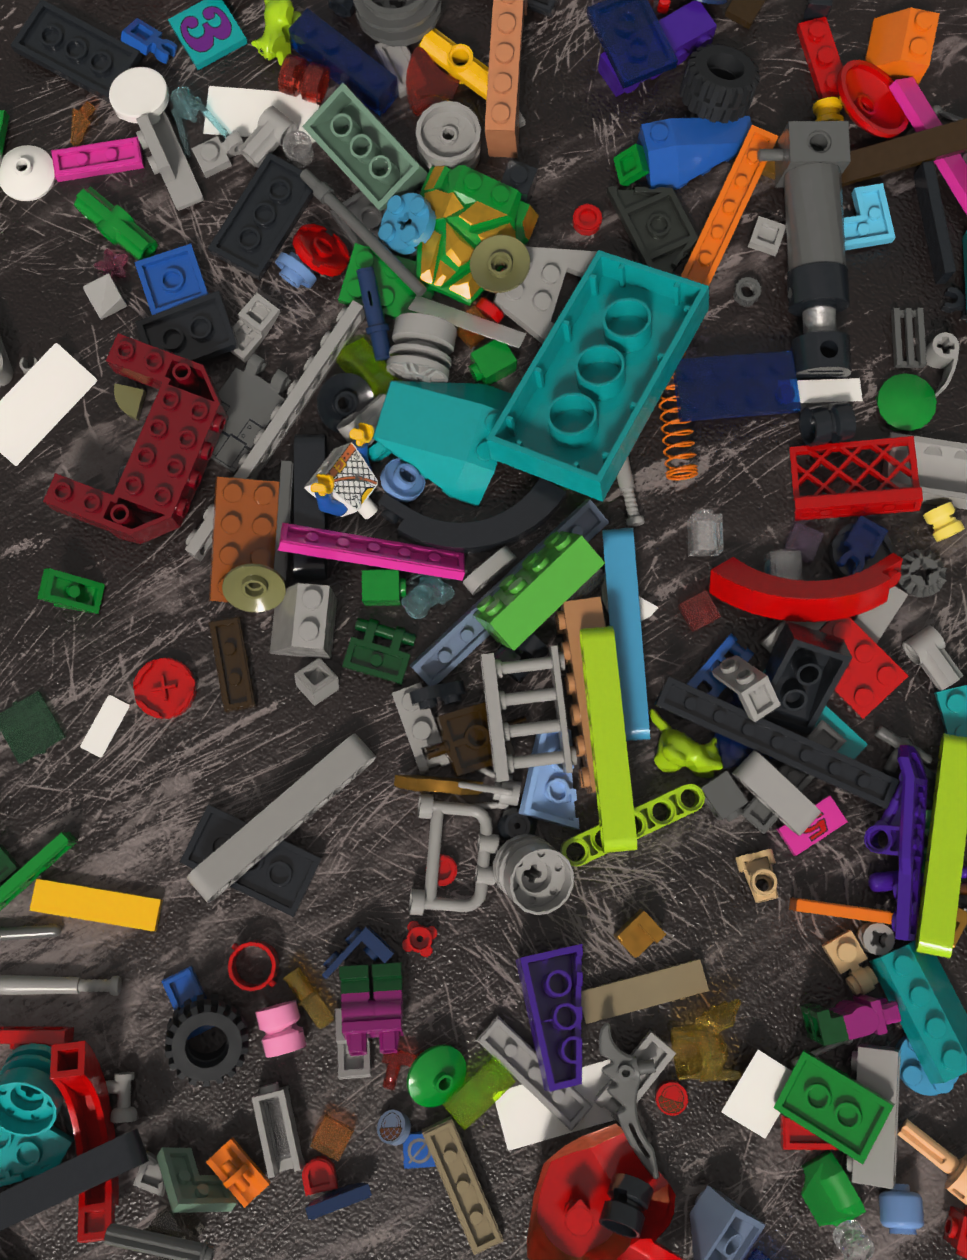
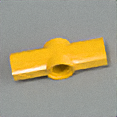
(448, 54)

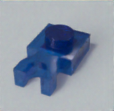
(863, 541)

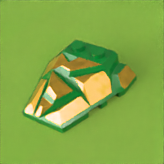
(467, 212)

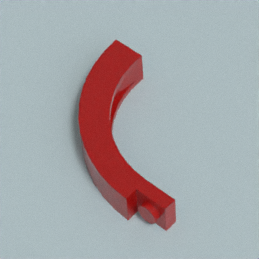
(804, 600)
(87, 1098)

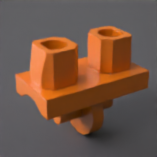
(238, 1172)

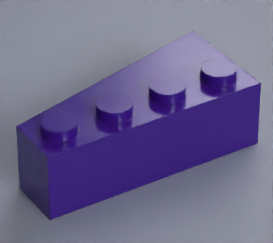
(554, 1010)

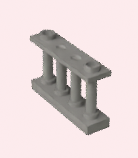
(498, 700)

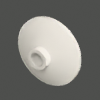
(33, 181)

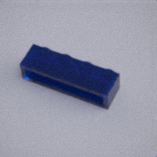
(347, 62)

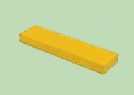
(96, 904)

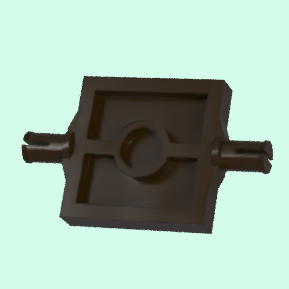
(467, 739)

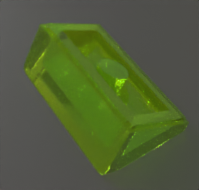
(360, 360)

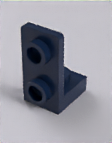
(375, 948)

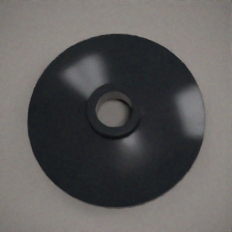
(346, 385)

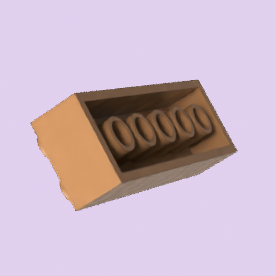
(569, 620)

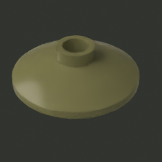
(496, 252)
(254, 588)

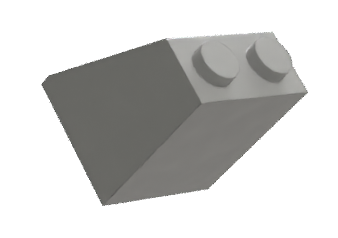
(305, 622)

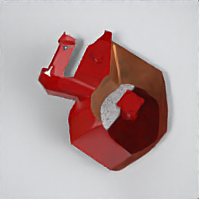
(572, 1197)

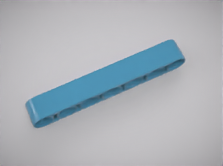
(626, 622)

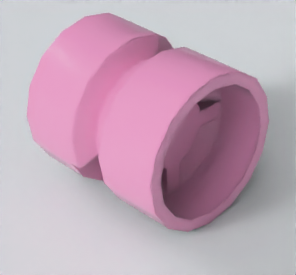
(281, 1029)

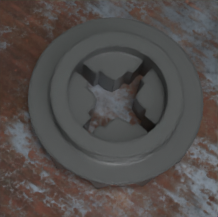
(915, 584)

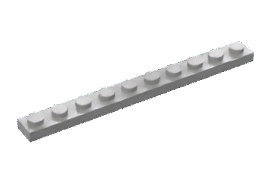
(284, 415)

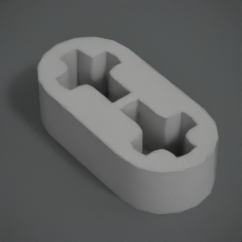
(489, 570)

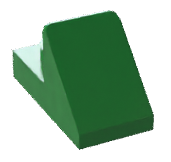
(70, 591)

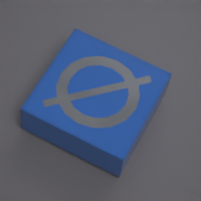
(416, 1152)

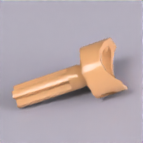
(945, 1160)

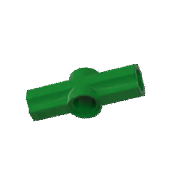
(115, 224)

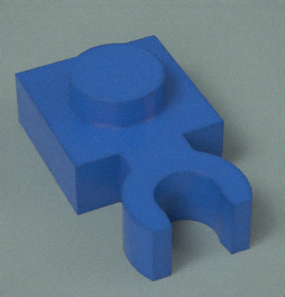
(148, 39)

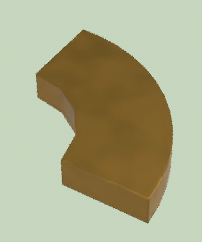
(433, 784)

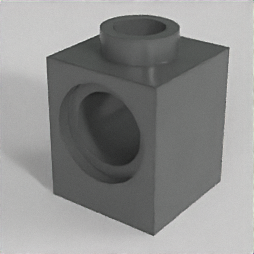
(723, 797)

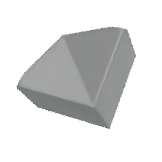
(104, 296)
(316, 681)

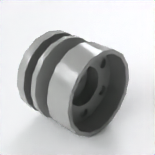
(421, 348)
(533, 874)

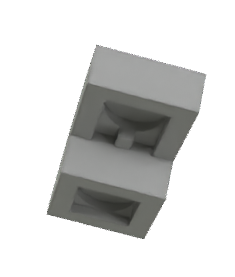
(253, 325)
(350, 1066)

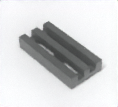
(908, 314)

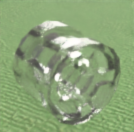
(301, 156)
(853, 1241)

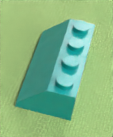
(928, 1010)

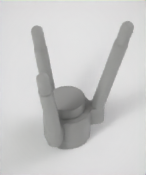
(505, 792)

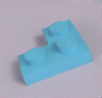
(872, 220)

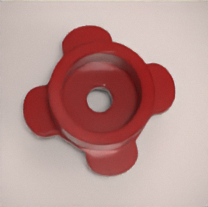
(411, 942)

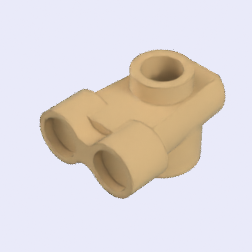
(759, 867)

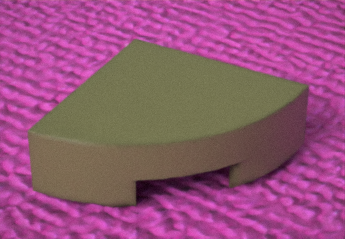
(130, 400)

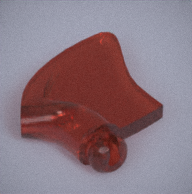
(427, 83)

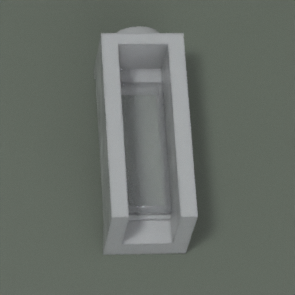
(277, 1129)

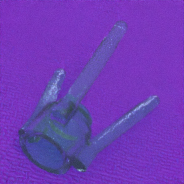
(187, 107)

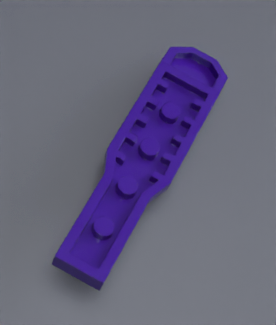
(905, 828)

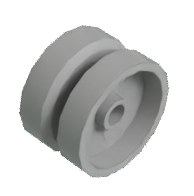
(448, 136)

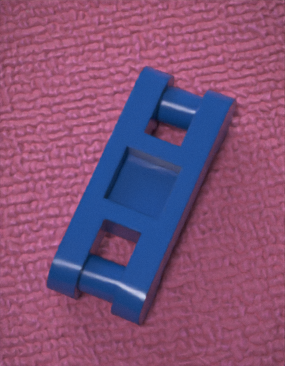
(705, 672)

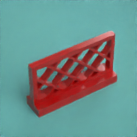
(861, 501)

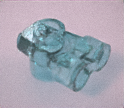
(426, 595)

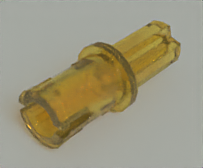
(309, 998)

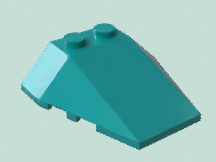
(443, 432)

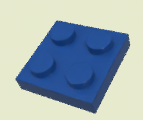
(171, 278)

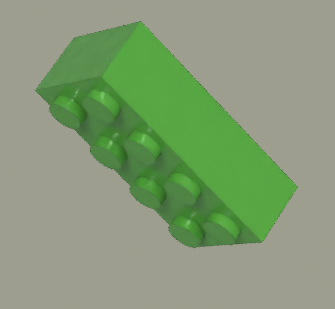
(538, 588)

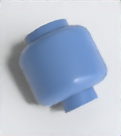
(901, 1210)

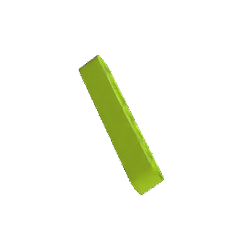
(608, 739)
(944, 851)

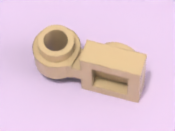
(845, 956)

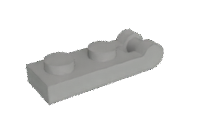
(419, 728)
(649, 1048)

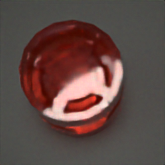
(304, 79)

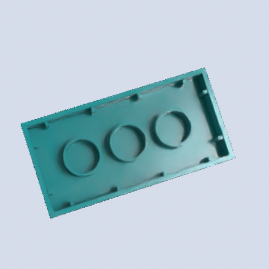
(599, 374)

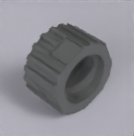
(739, 296)

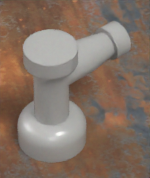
(122, 1087)

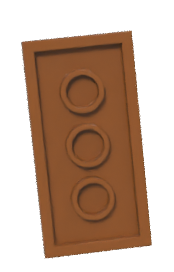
(242, 527)

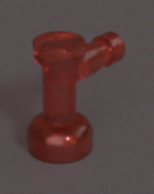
(394, 1063)

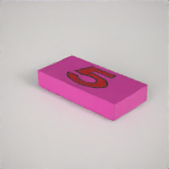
(827, 822)

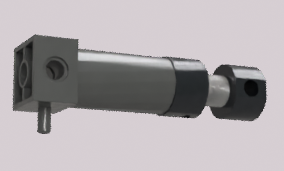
(810, 169)

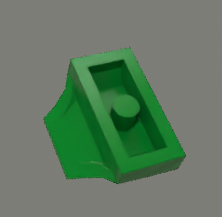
(829, 1191)

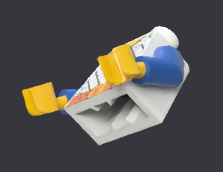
(346, 478)

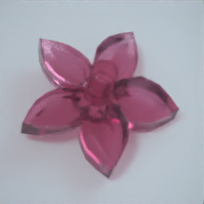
(112, 264)

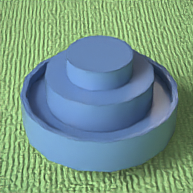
(295, 271)
(402, 481)

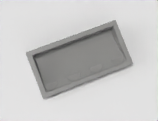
(940, 470)

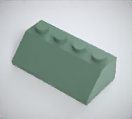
(364, 148)

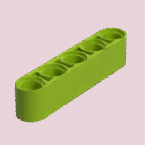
(644, 815)

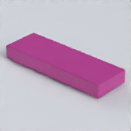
(97, 159)

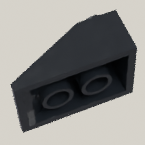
(804, 674)

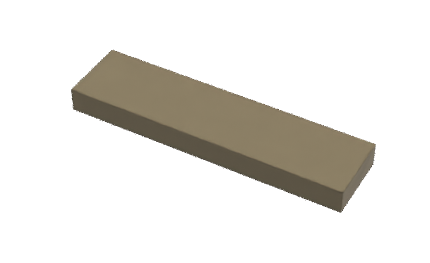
(643, 991)
(462, 1185)

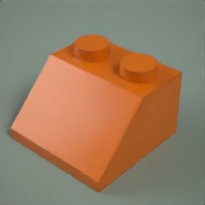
(903, 42)

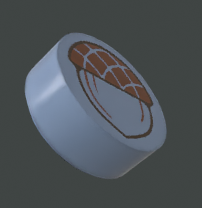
(393, 1127)

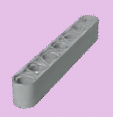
(280, 818)

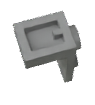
(750, 685)

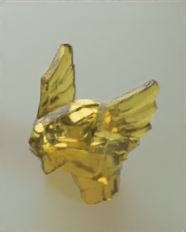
(701, 1048)

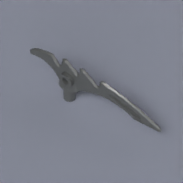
(626, 1074)

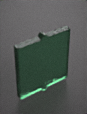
(30, 727)

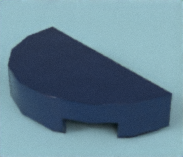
(337, 1199)

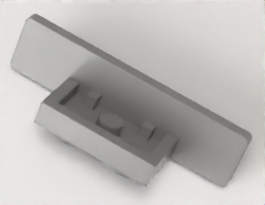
(169, 161)

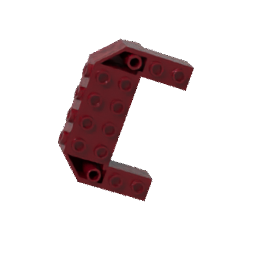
(167, 455)

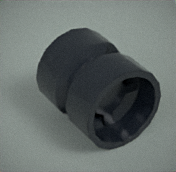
(825, 425)
(530, 648)
(624, 1210)

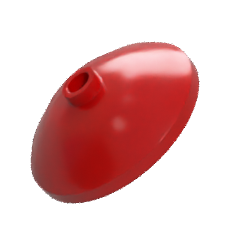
(868, 100)

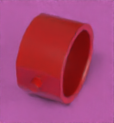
(232, 969)

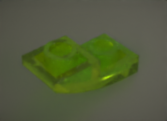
(479, 1093)

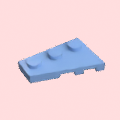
(548, 789)

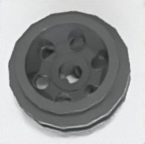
(397, 20)

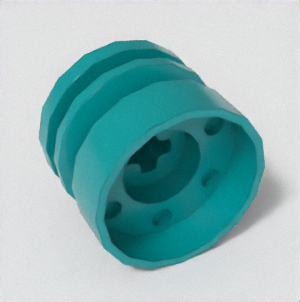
(26, 1093)

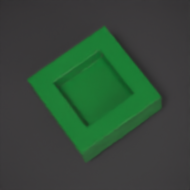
(631, 165)

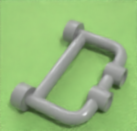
(486, 844)

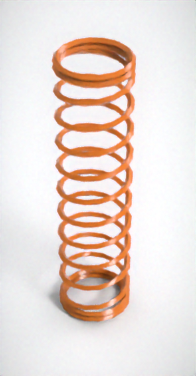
(692, 468)

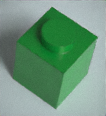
(492, 362)
(382, 587)

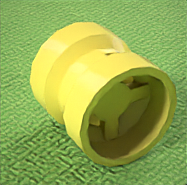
(943, 521)

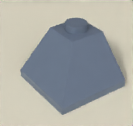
(722, 1227)

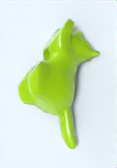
(276, 38)
(680, 751)

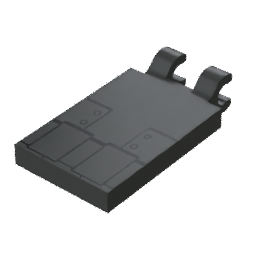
(249, 408)

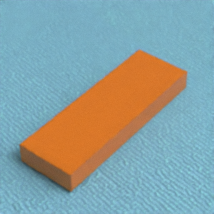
(840, 910)

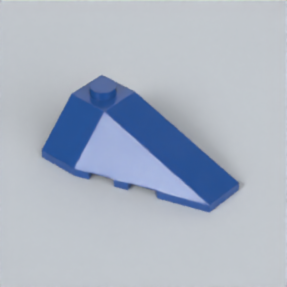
(688, 148)

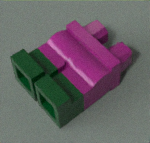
(372, 1018)
(849, 1019)

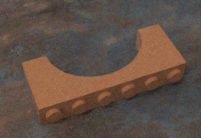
(504, 78)

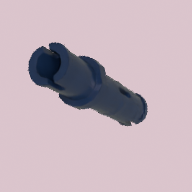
(374, 313)

